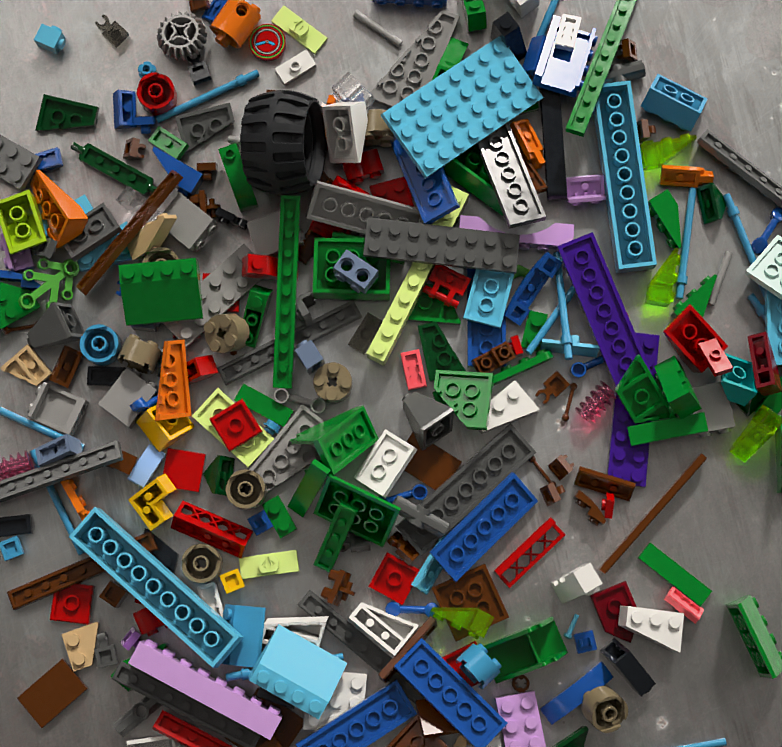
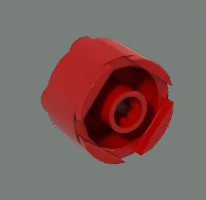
(149, 86)

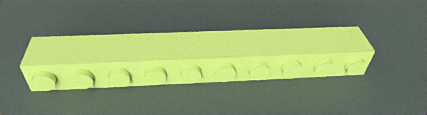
(409, 294)

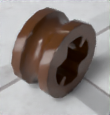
(520, 689)

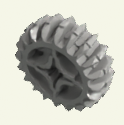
(180, 44)

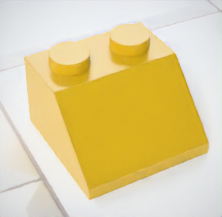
(163, 432)

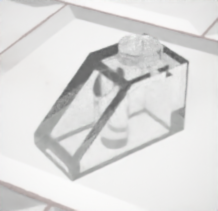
(133, 201)

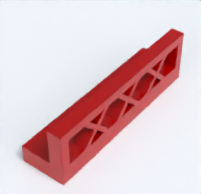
(209, 532)
(506, 564)
(184, 732)

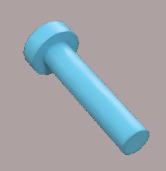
(568, 635)

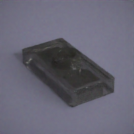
(365, 333)

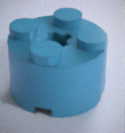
(92, 339)
(478, 665)

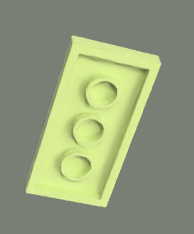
(247, 452)

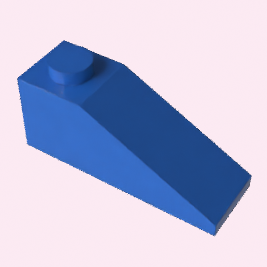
(191, 178)

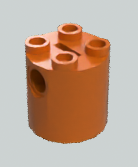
(232, 28)

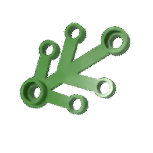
(51, 281)

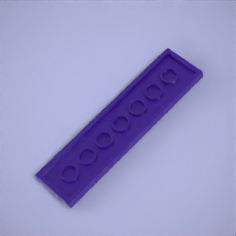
(601, 304)
(626, 460)

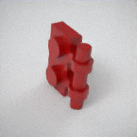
(450, 280)

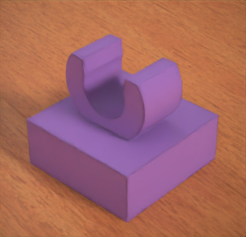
(131, 638)

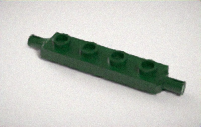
(114, 168)

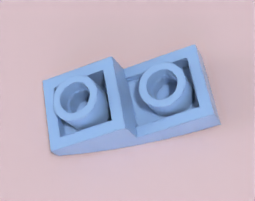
(146, 466)

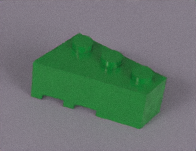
(676, 387)

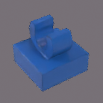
(145, 122)
(260, 522)
(585, 642)

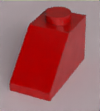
(201, 368)

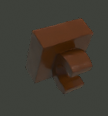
(629, 50)
(645, 130)
(131, 149)
(207, 169)
(561, 467)
(551, 493)

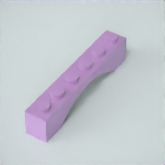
(544, 240)

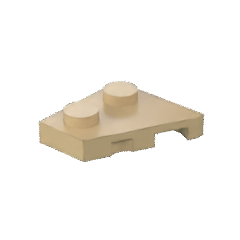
(27, 366)
(81, 645)

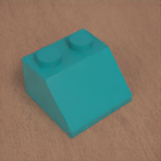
(739, 383)

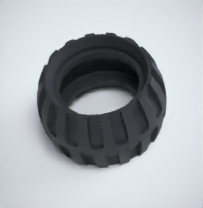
(283, 142)

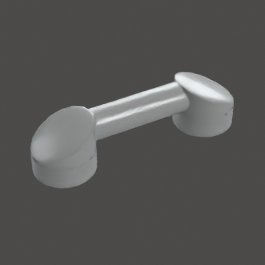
(282, 395)

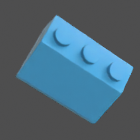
(673, 102)
(250, 624)

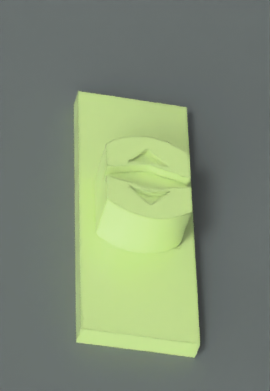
(299, 29)
(269, 564)

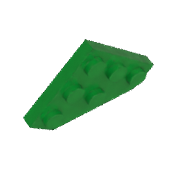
(9, 306)
(467, 395)

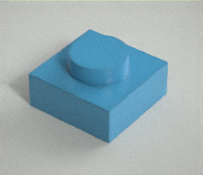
(11, 548)

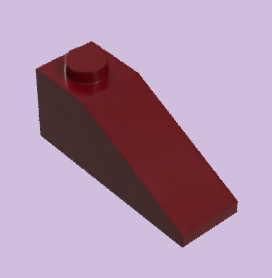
(764, 364)

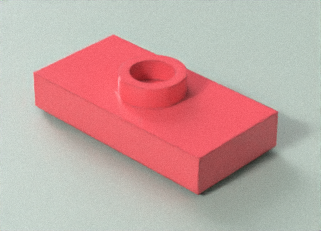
(413, 370)
(684, 604)

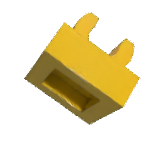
(232, 581)

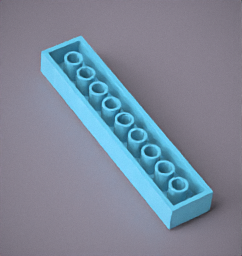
(624, 179)
(156, 587)

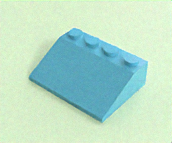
(297, 671)

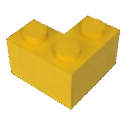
(150, 502)

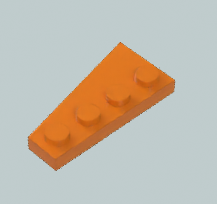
(173, 389)

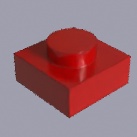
(516, 346)
(607, 505)

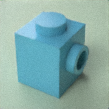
(50, 38)

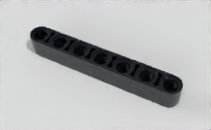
(553, 145)

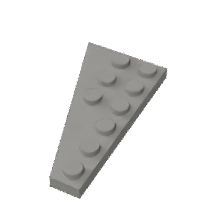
(417, 63)
(285, 459)

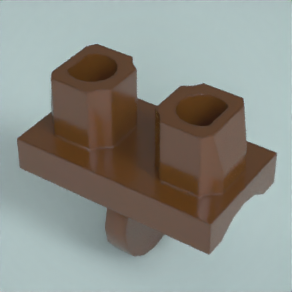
(200, 200)
(341, 587)

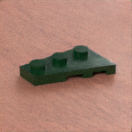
(65, 114)
(437, 350)

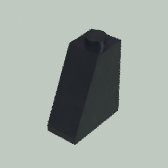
(511, 35)
(628, 667)

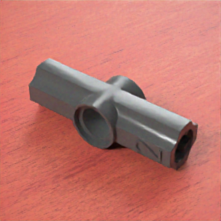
(626, 72)
(421, 517)
(131, 720)

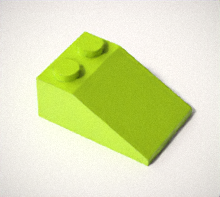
(21, 222)

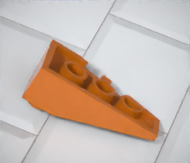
(63, 214)

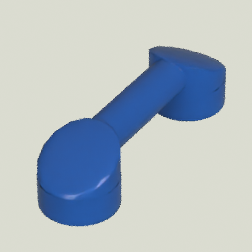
(761, 243)
(579, 369)
(141, 406)
(418, 492)
(395, 609)

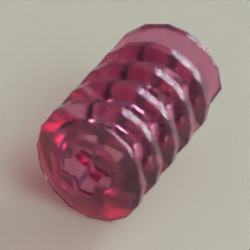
(596, 403)
(15, 466)

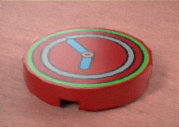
(267, 42)

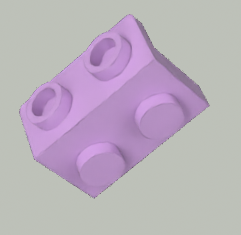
(585, 189)
(18, 261)

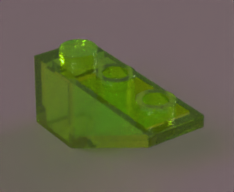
(661, 152)
(659, 289)
(756, 433)
(471, 619)

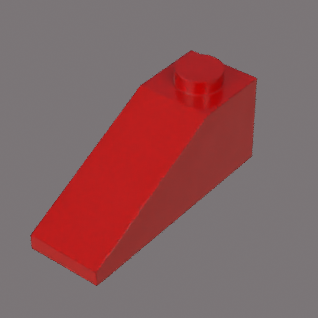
(260, 266)

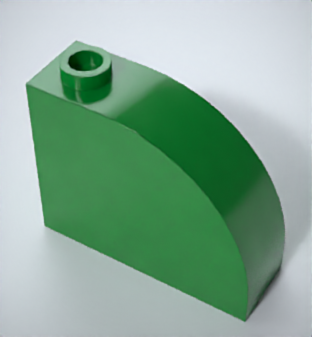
(234, 168)

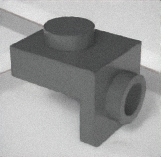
(302, 303)

